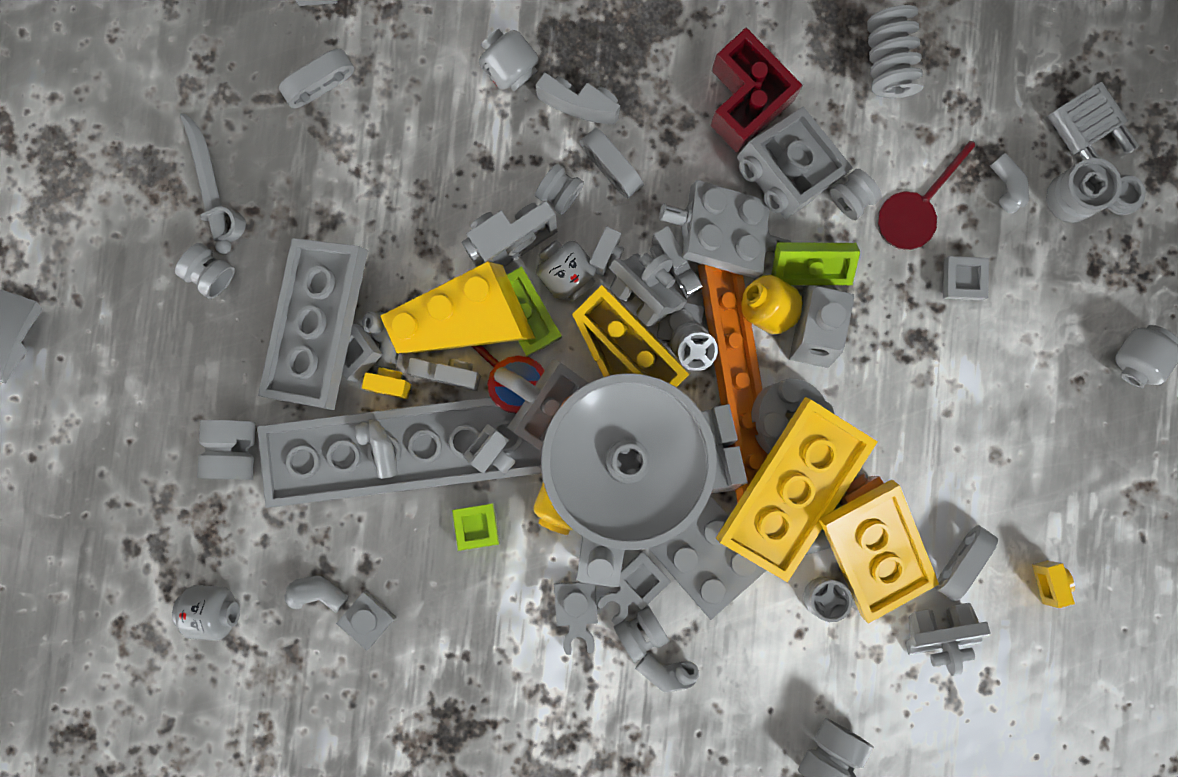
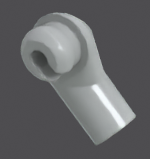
(314, 589)

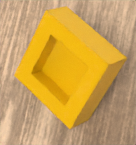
(387, 383)
(1054, 583)

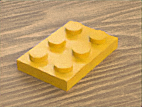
(879, 551)

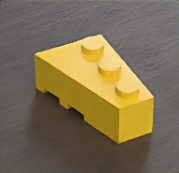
(622, 342)

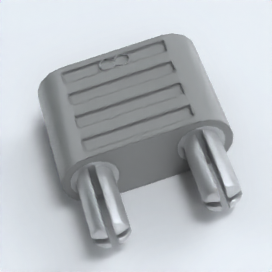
(1089, 120)

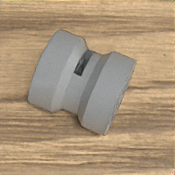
(204, 270)
(835, 601)
(633, 639)

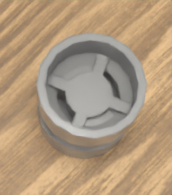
(1084, 190)
(226, 449)
(837, 752)

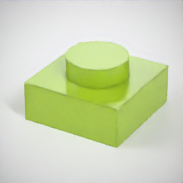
(476, 527)

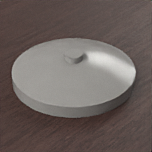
(629, 461)

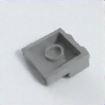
(792, 163)
(503, 242)

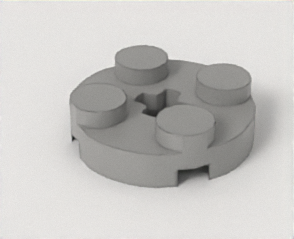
(773, 404)

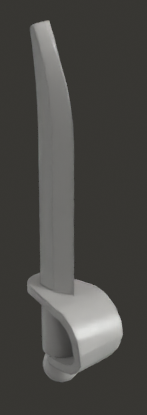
(214, 211)

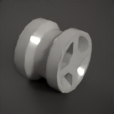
(559, 189)
(856, 194)
(700, 353)

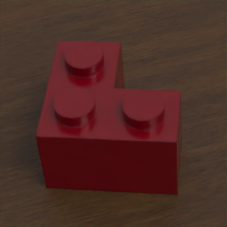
(759, 89)

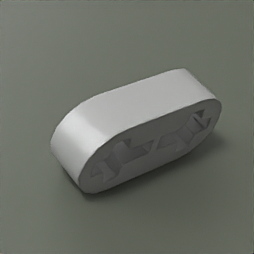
(316, 78)
(611, 163)
(966, 563)

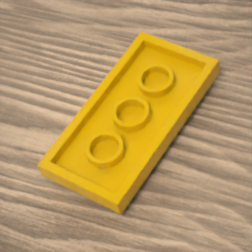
(796, 488)

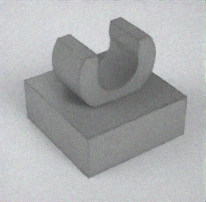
(488, 450)

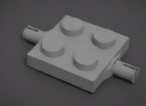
(724, 229)

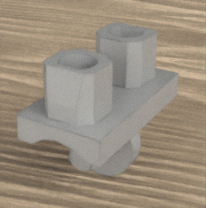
(650, 282)
(964, 631)

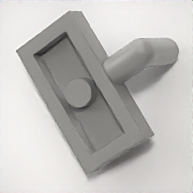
(540, 400)

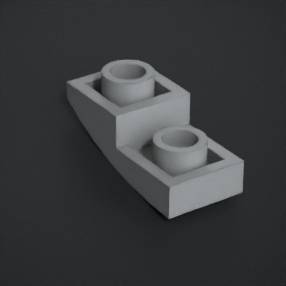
(590, 104)
(16, 319)

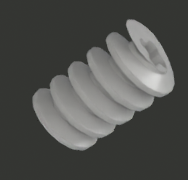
(891, 52)

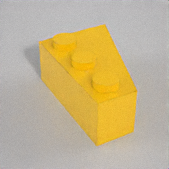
(459, 314)

